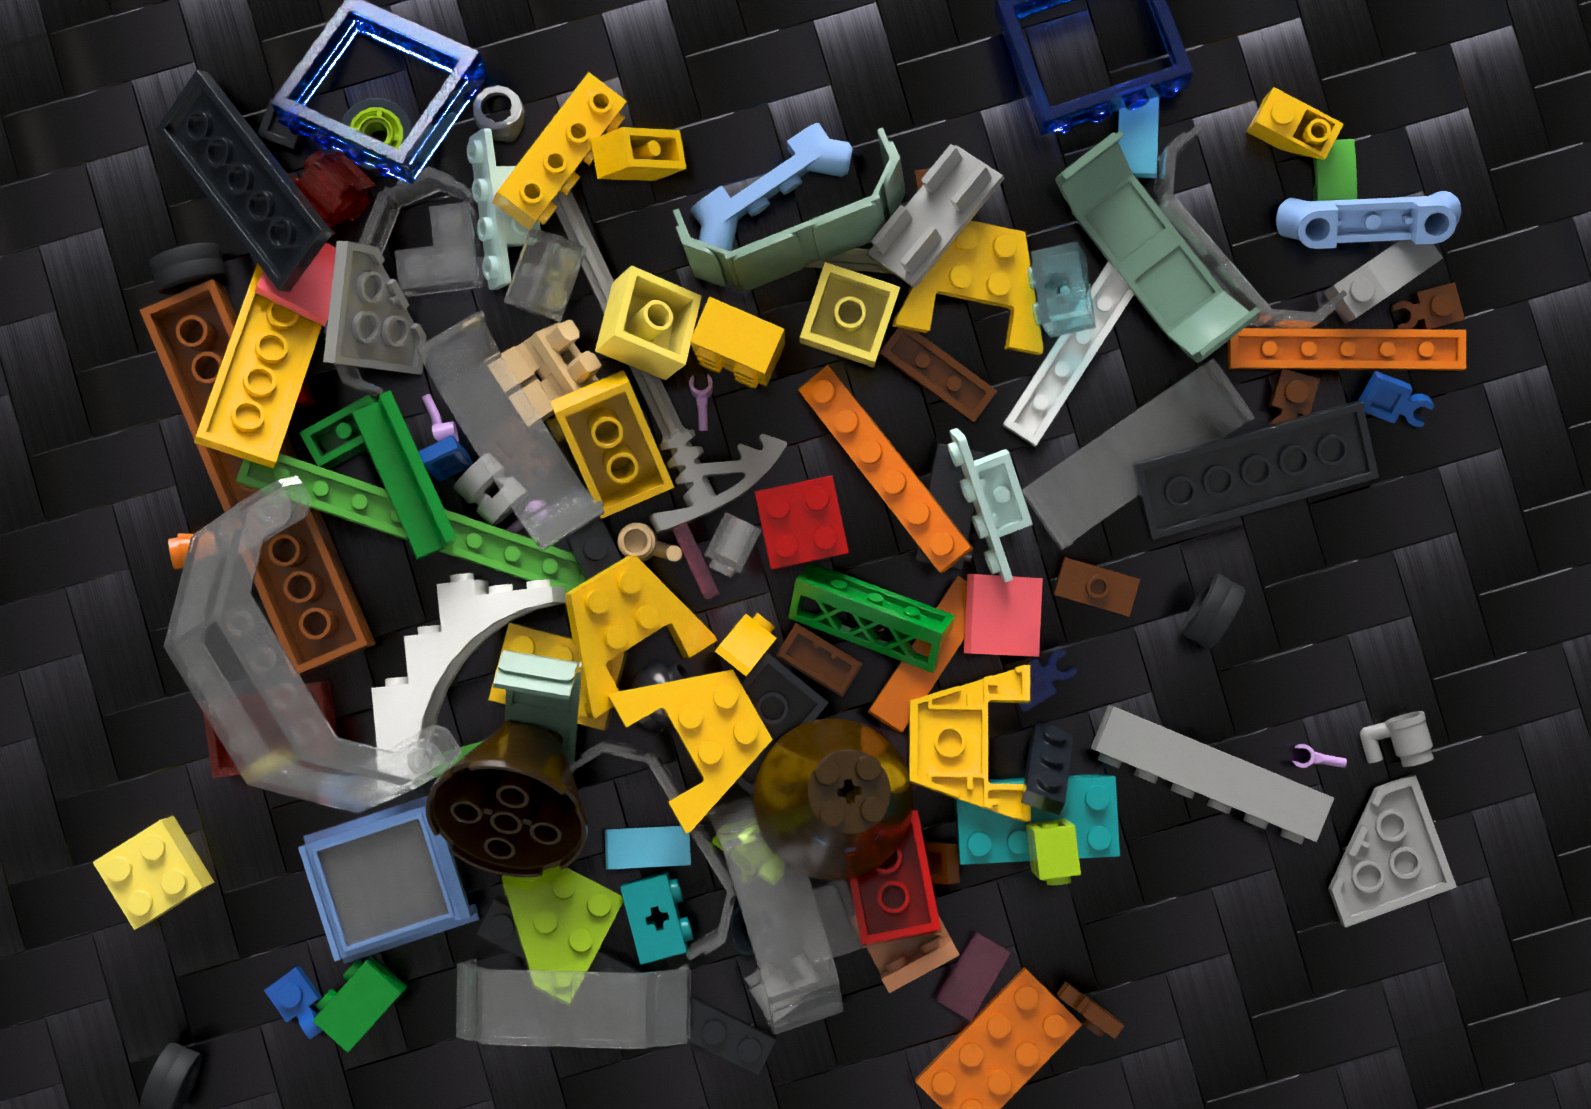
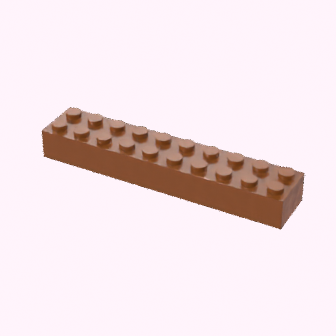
(297, 568)

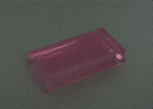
(696, 561)
(973, 976)

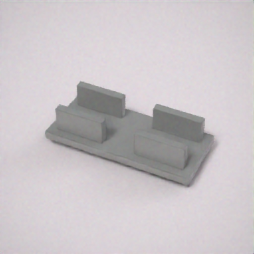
(935, 215)

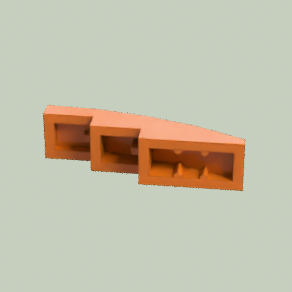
(911, 682)

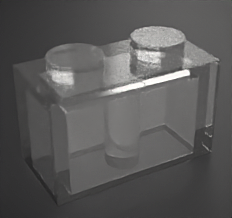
(545, 274)
(732, 545)

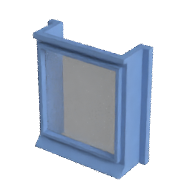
(384, 881)

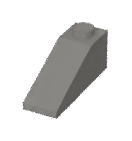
(1382, 277)

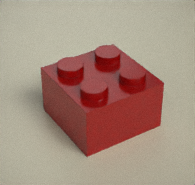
(801, 522)

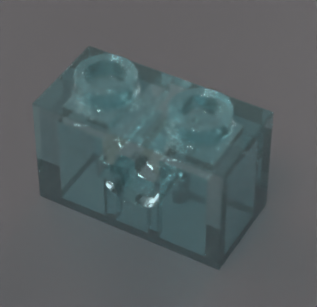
(1064, 268)

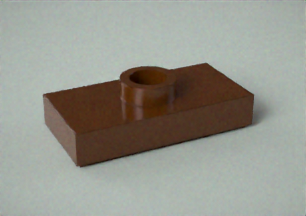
(1096, 587)
(819, 659)

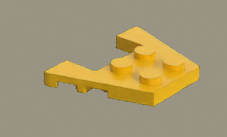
(984, 267)
(618, 612)
(715, 727)
(952, 742)

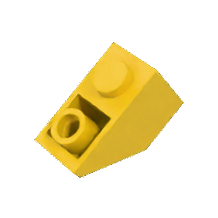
(1294, 126)

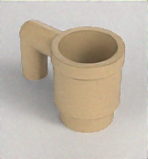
(643, 542)

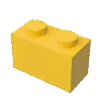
(638, 154)

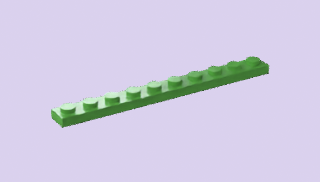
(372, 508)

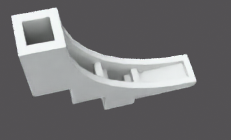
(468, 616)

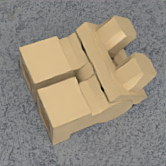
(556, 361)

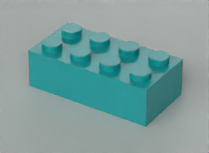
(999, 839)

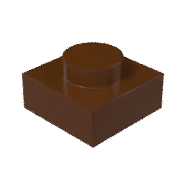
(943, 862)

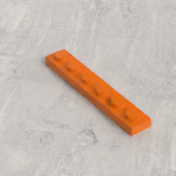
(1348, 349)
(885, 469)

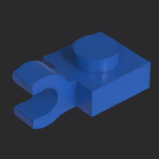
(295, 996)

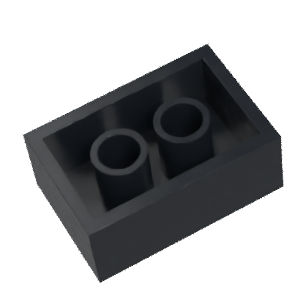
(781, 703)

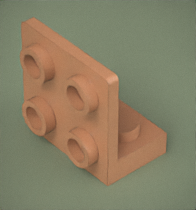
(912, 957)

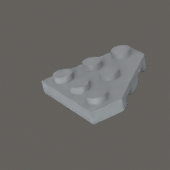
(369, 315)
(1391, 856)

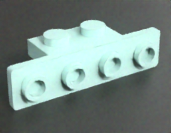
(494, 225)
(996, 497)

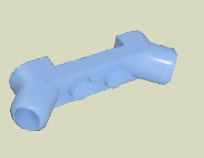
(809, 151)
(1326, 223)

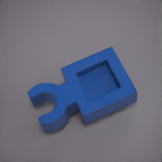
(1390, 397)

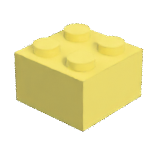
(849, 314)
(648, 323)
(153, 872)

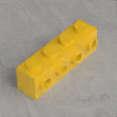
(559, 152)

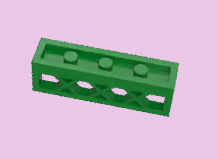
(404, 476)
(872, 604)

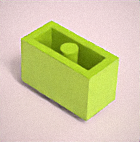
(1053, 850)

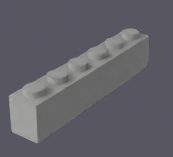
(1212, 773)

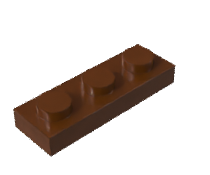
(938, 373)

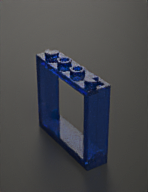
(435, 49)
(1100, 104)

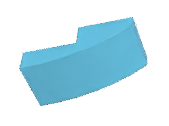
(1140, 138)
(647, 847)

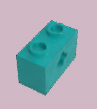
(650, 939)

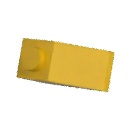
(747, 642)

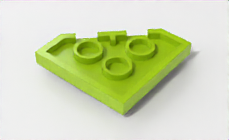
(560, 918)

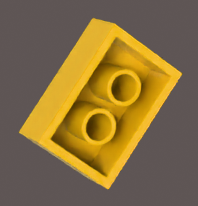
(737, 343)
(612, 443)
(548, 644)

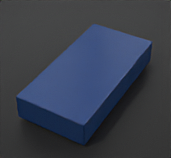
(445, 458)

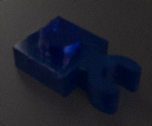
(1042, 678)

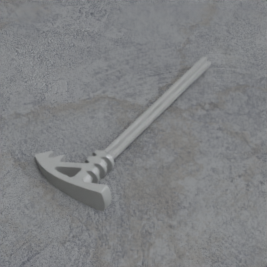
(675, 437)

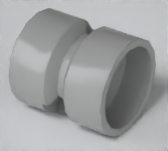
(475, 486)

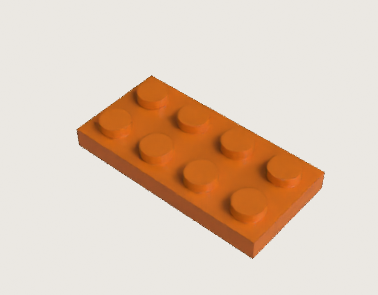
(1000, 1047)

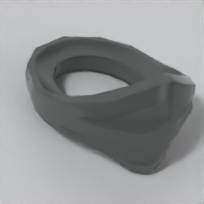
(505, 130)

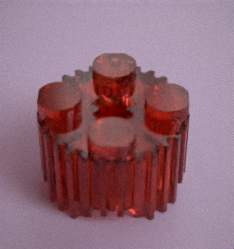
(335, 187)

